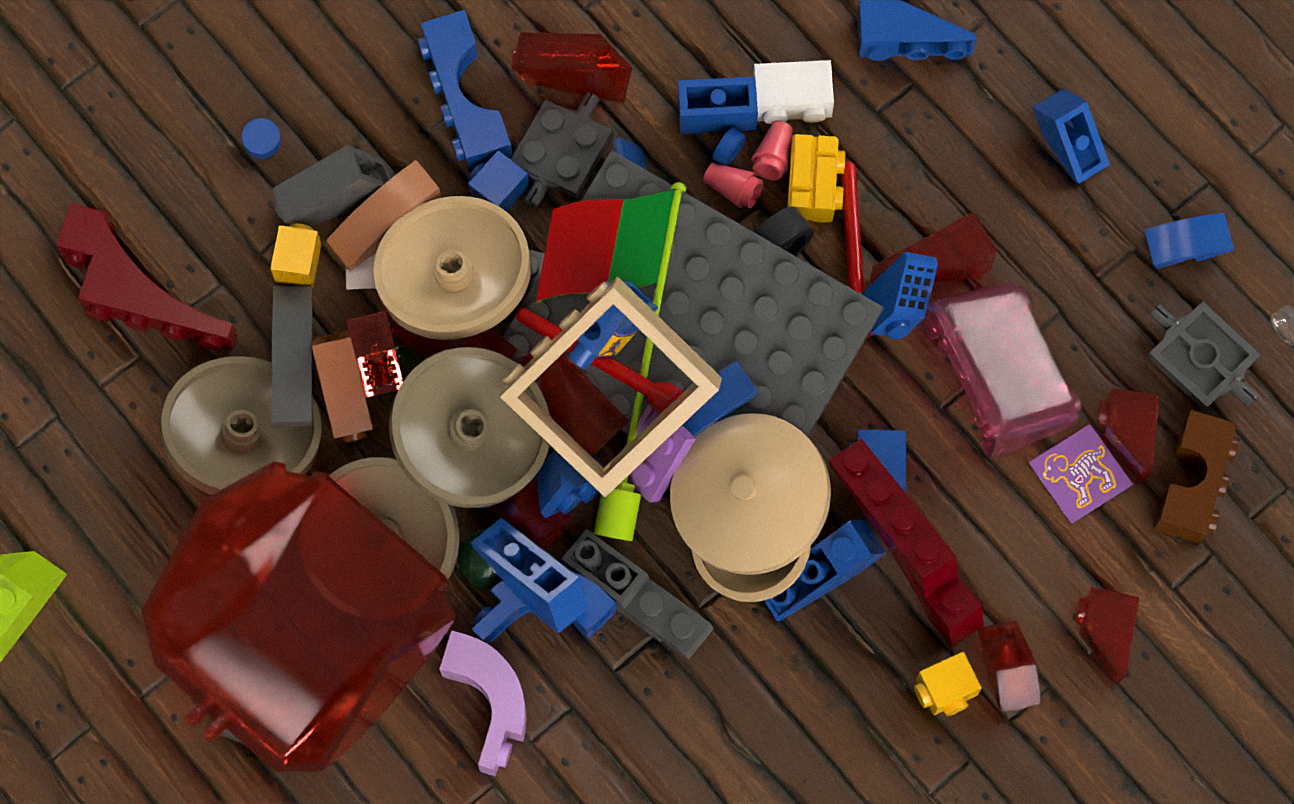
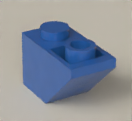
(562, 486)

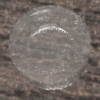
(1284, 323)

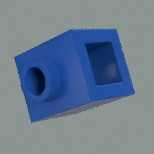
(498, 181)

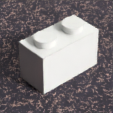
(794, 91)

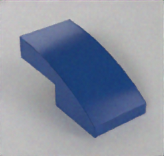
(1189, 239)

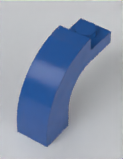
(494, 621)

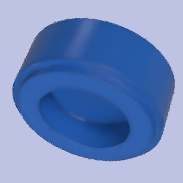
(261, 138)
(729, 147)

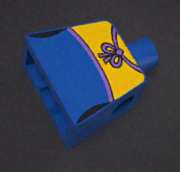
(607, 333)

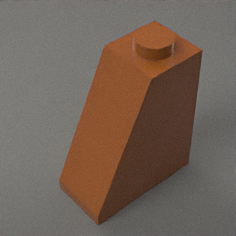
(342, 386)

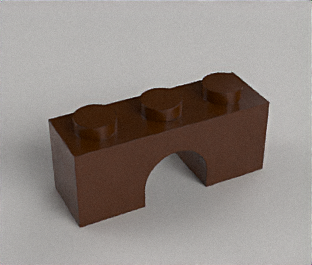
(1207, 445)

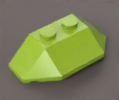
(25, 587)

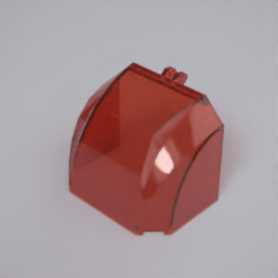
(293, 616)

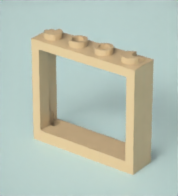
(573, 326)

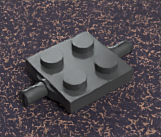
(562, 149)
(1203, 356)

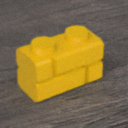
(814, 175)

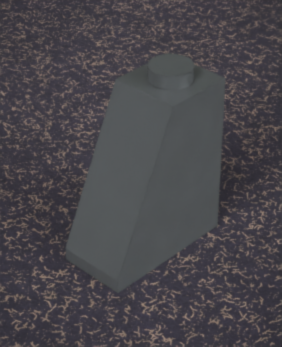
(330, 187)

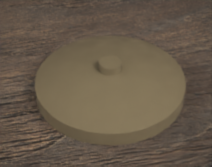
(222, 429)
(459, 434)
(413, 515)

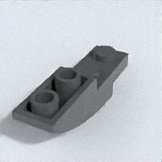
(637, 595)

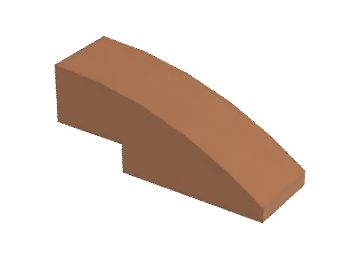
(364, 228)

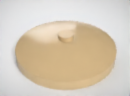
(452, 267)
(750, 494)

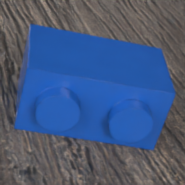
(717, 105)

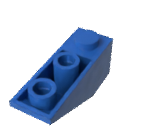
(901, 29)
(829, 566)

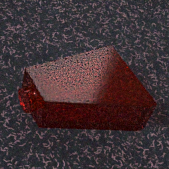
(572, 64)

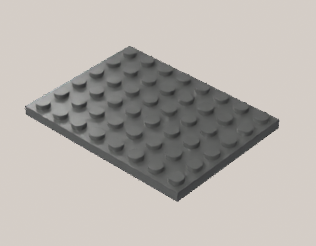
(729, 302)

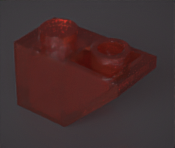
(524, 515)

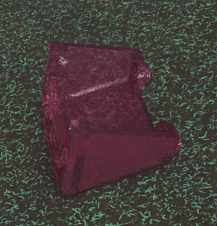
(1003, 366)

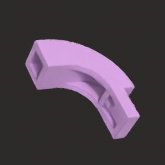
(484, 668)

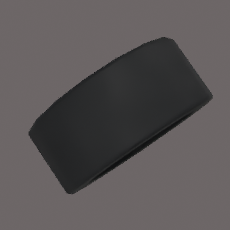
(787, 230)

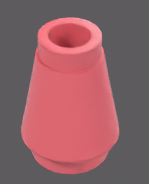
(773, 153)
(734, 184)

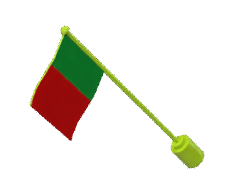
(594, 245)

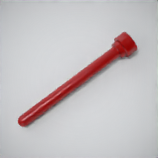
(852, 229)
(657, 394)

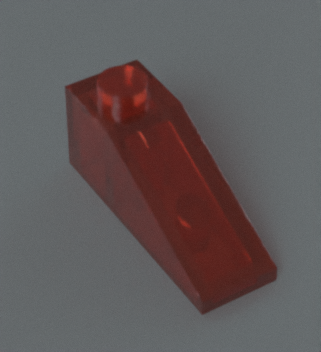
(960, 250)
(578, 405)

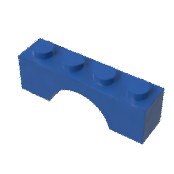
(451, 50)

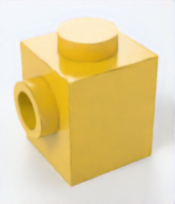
(947, 685)

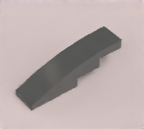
(292, 356)

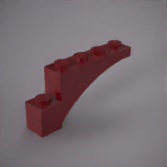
(121, 291)
(912, 541)

